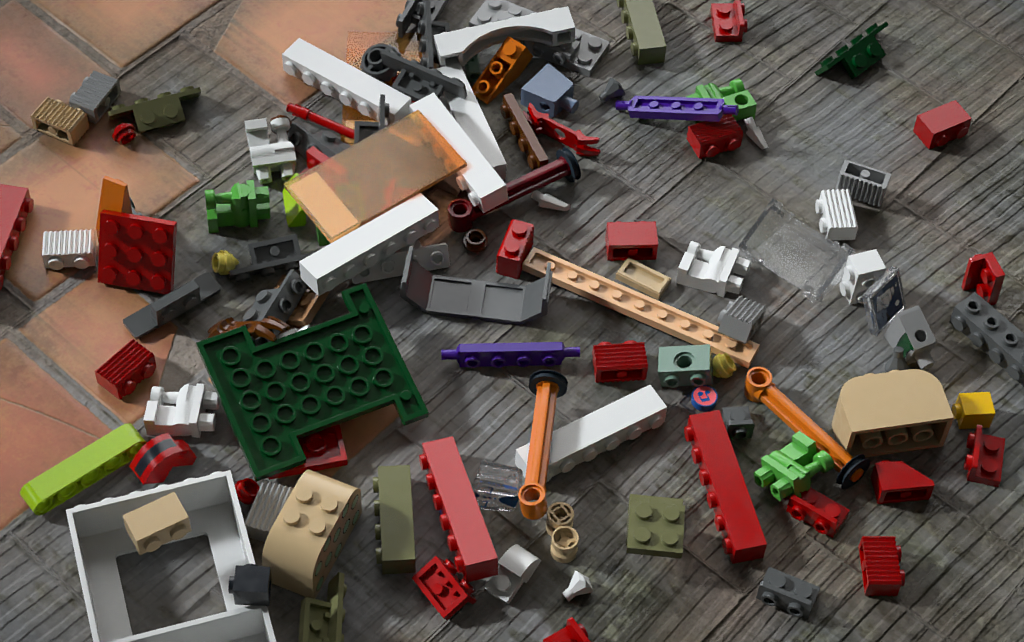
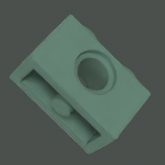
(675, 359)

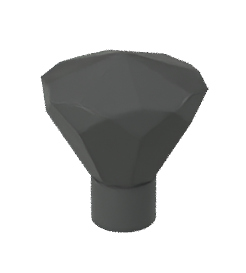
(613, 90)
(897, 361)

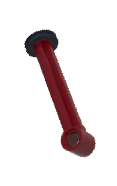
(463, 213)

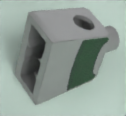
(914, 335)

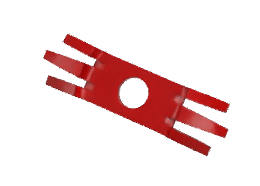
(574, 139)

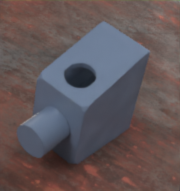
(549, 92)

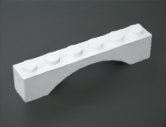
(547, 27)

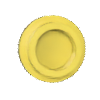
(223, 262)
(723, 366)

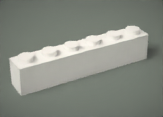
(343, 81)
(472, 120)
(478, 178)
(369, 244)
(600, 431)

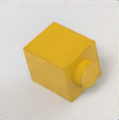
(973, 410)

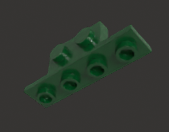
(860, 55)

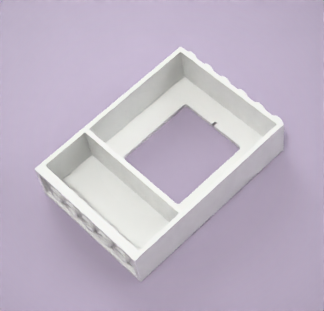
(213, 511)

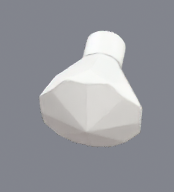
(579, 585)

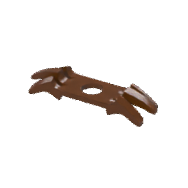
(256, 330)

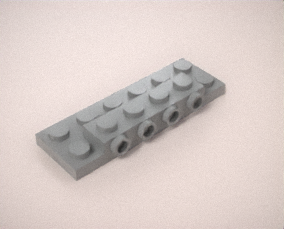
(578, 56)

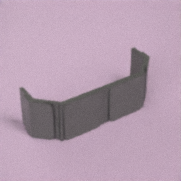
(474, 298)

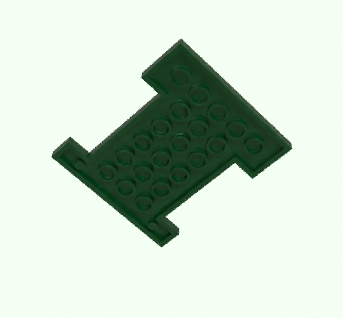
(308, 382)

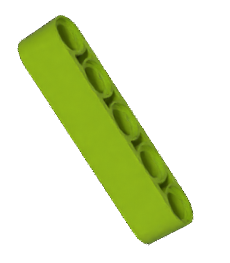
(82, 469)

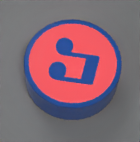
(704, 398)

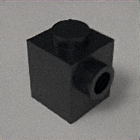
(251, 585)

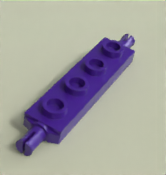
(677, 108)
(510, 354)

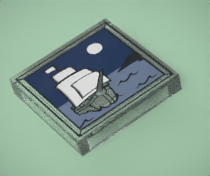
(884, 300)

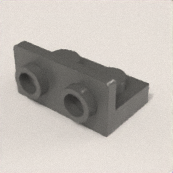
(787, 593)

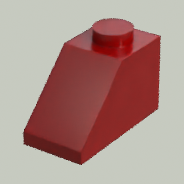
(899, 483)

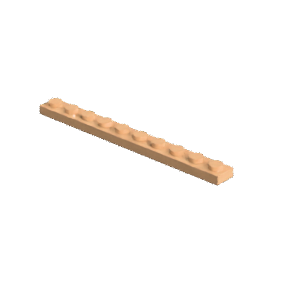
(638, 306)

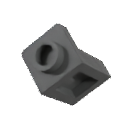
(738, 422)

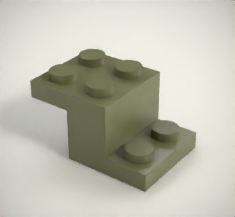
(655, 526)

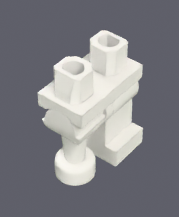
(268, 156)
(717, 274)
(186, 417)

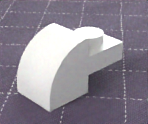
(514, 569)

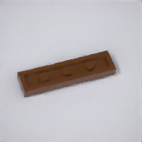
(520, 127)

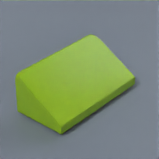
(294, 213)

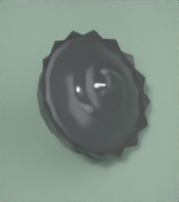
(373, 65)

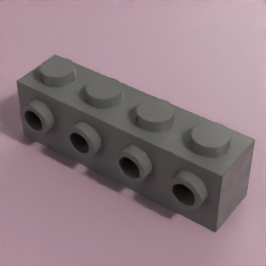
(991, 334)

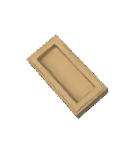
(643, 278)

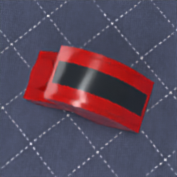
(158, 458)

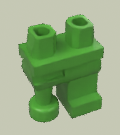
(733, 95)
(238, 207)
(792, 467)

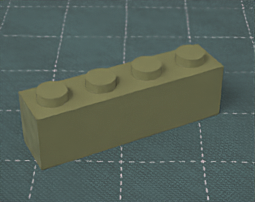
(643, 31)
(396, 519)

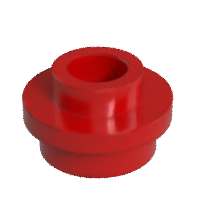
(124, 133)
(247, 490)

